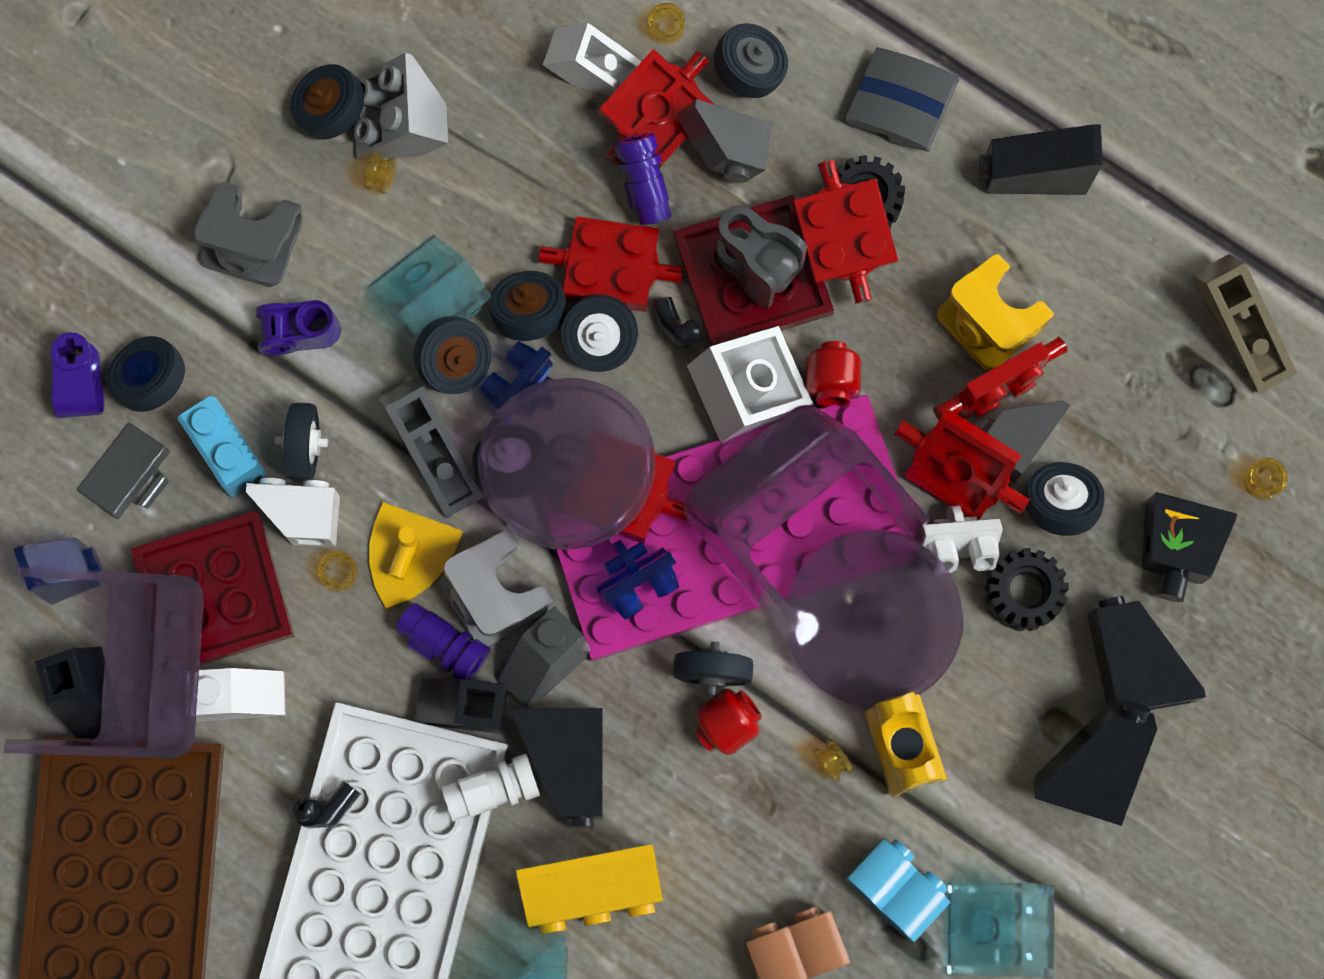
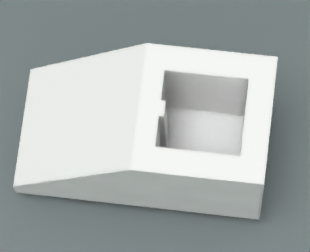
(301, 513)

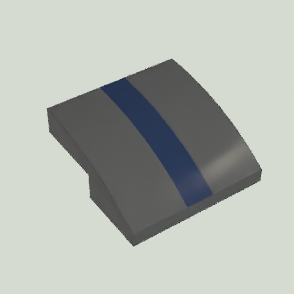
(902, 99)

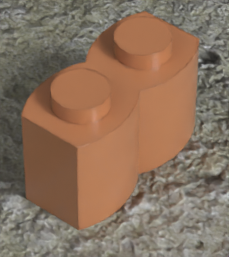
(799, 950)

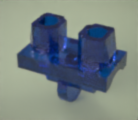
(531, 367)
(654, 568)

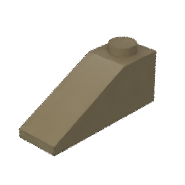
(1244, 321)

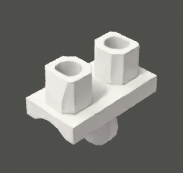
(964, 538)

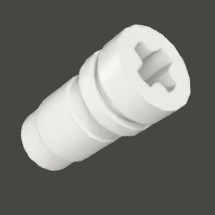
(491, 788)

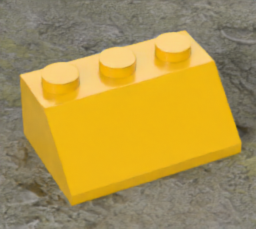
(590, 888)

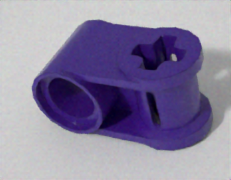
(287, 327)
(76, 385)

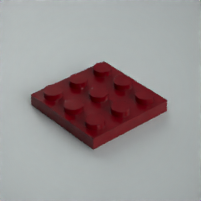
(719, 295)
(237, 580)

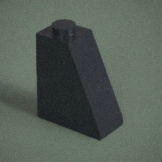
(1043, 162)
(1138, 658)
(568, 759)
(1100, 763)

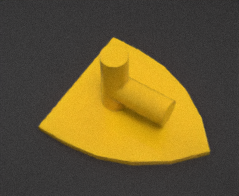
(408, 553)

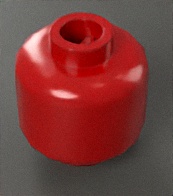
(833, 374)
(728, 721)

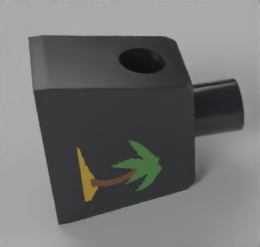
(1183, 542)

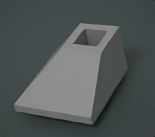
(400, 112)

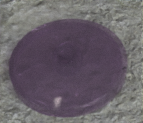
(567, 463)
(875, 617)

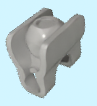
(479, 598)

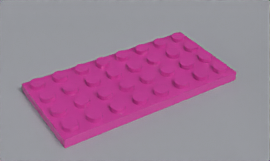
(706, 584)

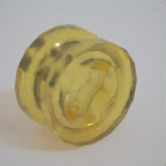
(662, 12)
(380, 173)
(1253, 481)
(343, 559)
(833, 760)

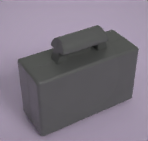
(125, 471)

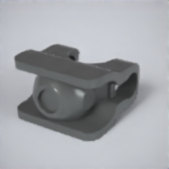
(246, 247)
(765, 257)

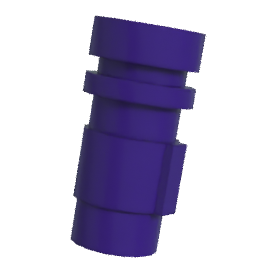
(645, 182)
(439, 639)

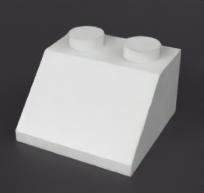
(748, 383)

